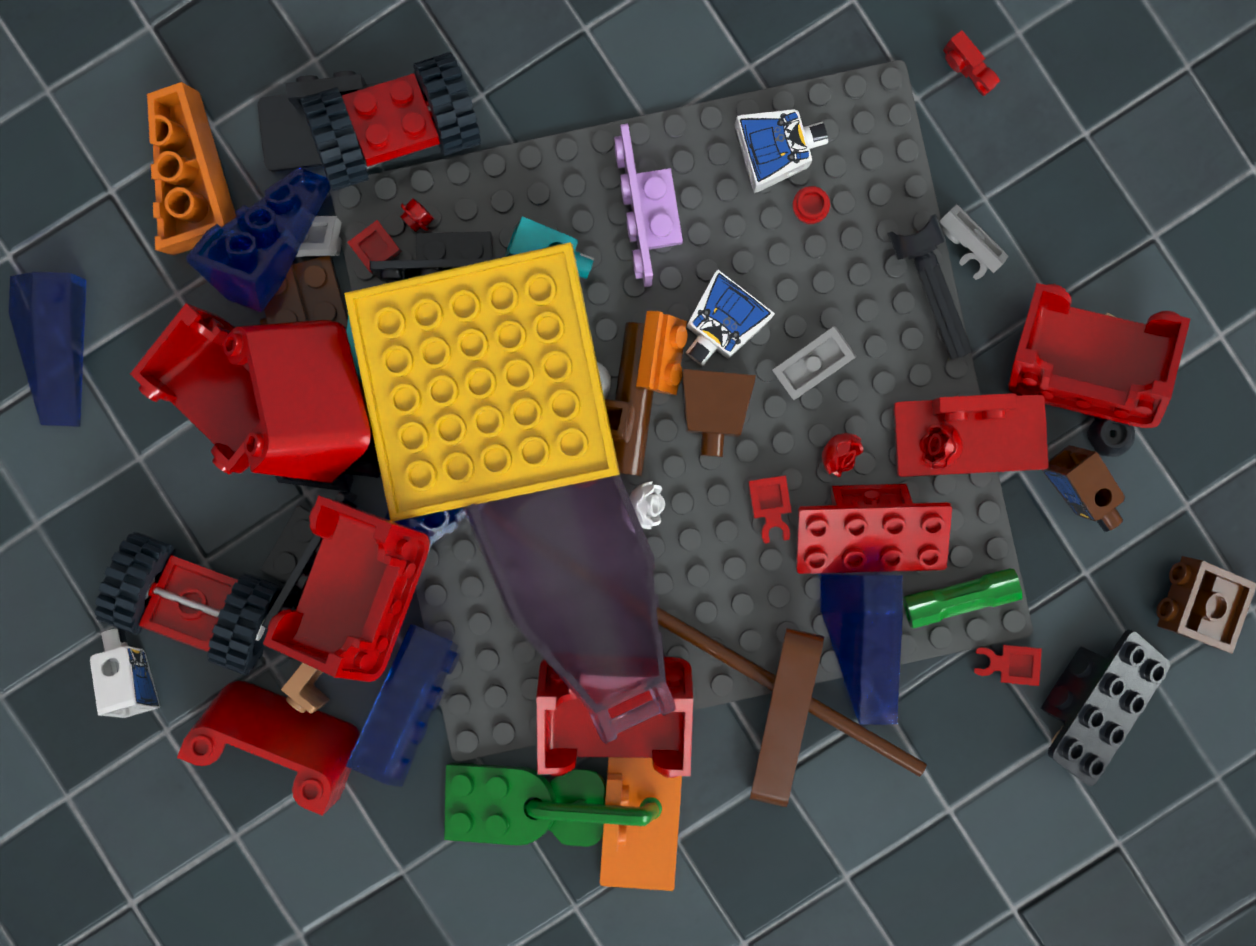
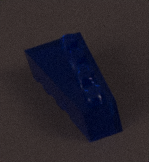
(404, 707)

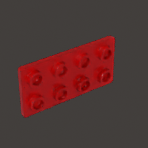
(995, 430)
(873, 532)

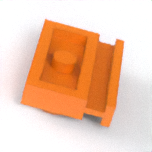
(662, 353)

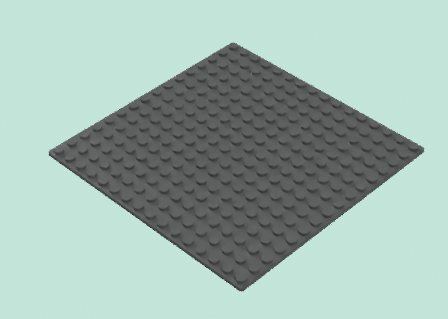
(813, 277)

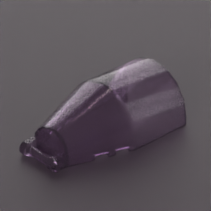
(581, 592)

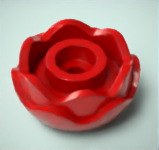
(941, 445)
(841, 453)

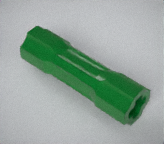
(987, 591)

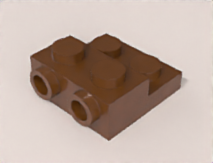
(308, 294)
(1206, 603)

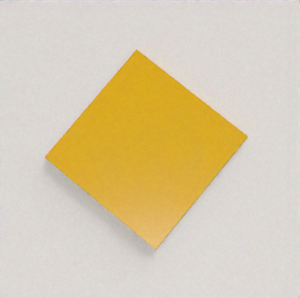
(482, 382)

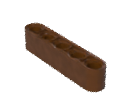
(787, 717)

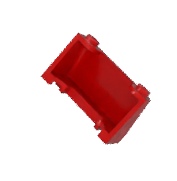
(1098, 360)
(196, 377)
(304, 397)
(352, 593)
(272, 729)
(568, 730)

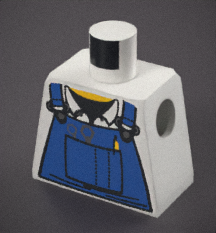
(776, 145)
(725, 319)
(122, 678)

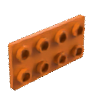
(640, 854)

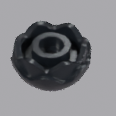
(1103, 443)

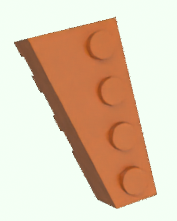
(185, 169)

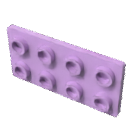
(653, 205)

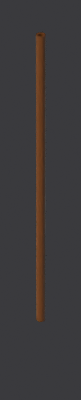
(768, 679)

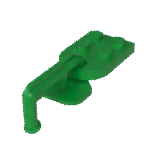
(495, 807)

